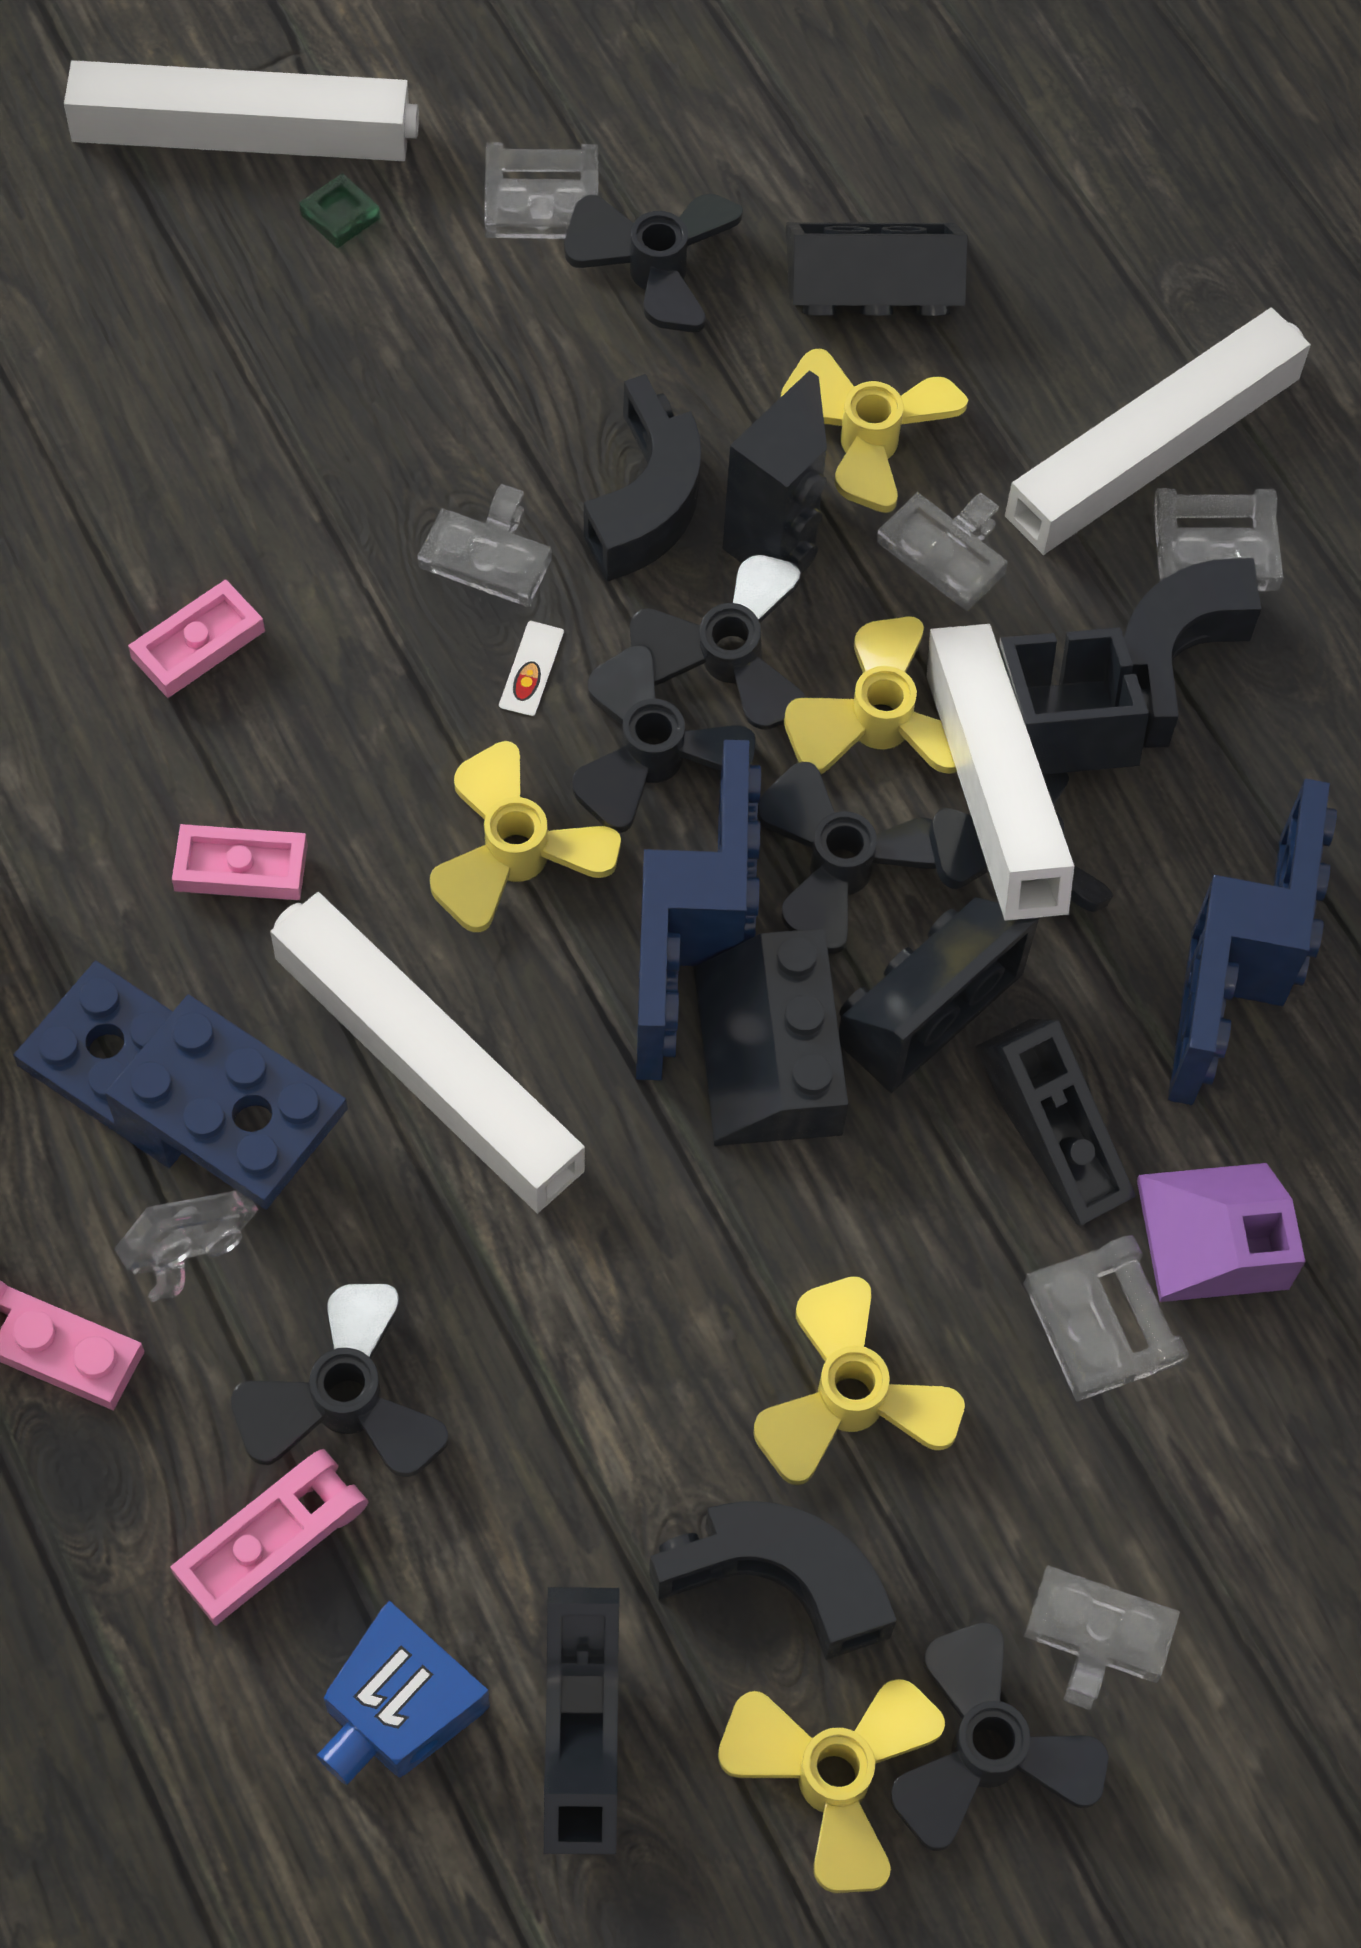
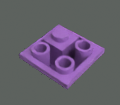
(1220, 1232)

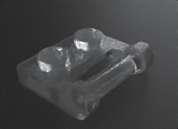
(536, 205)
(1189, 546)
(1085, 1327)

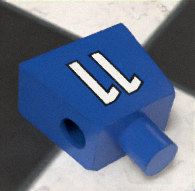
(397, 1699)

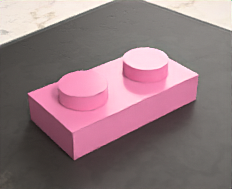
(196, 638)
(239, 862)

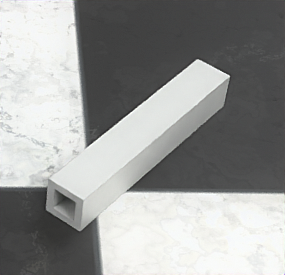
(239, 110)
(1156, 430)
(999, 773)
(428, 1051)

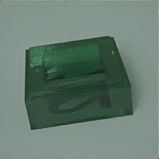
(339, 210)

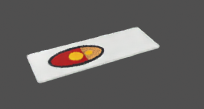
(531, 668)

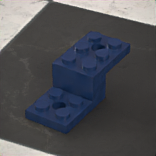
(696, 907)
(1252, 941)
(181, 1083)

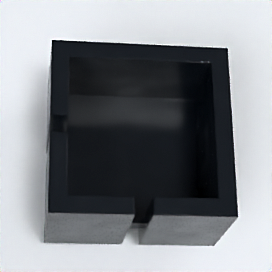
(1095, 711)

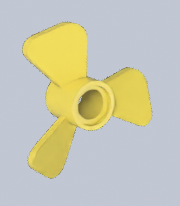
(865, 470)
(828, 727)
(474, 882)
(801, 1430)
(769, 1744)

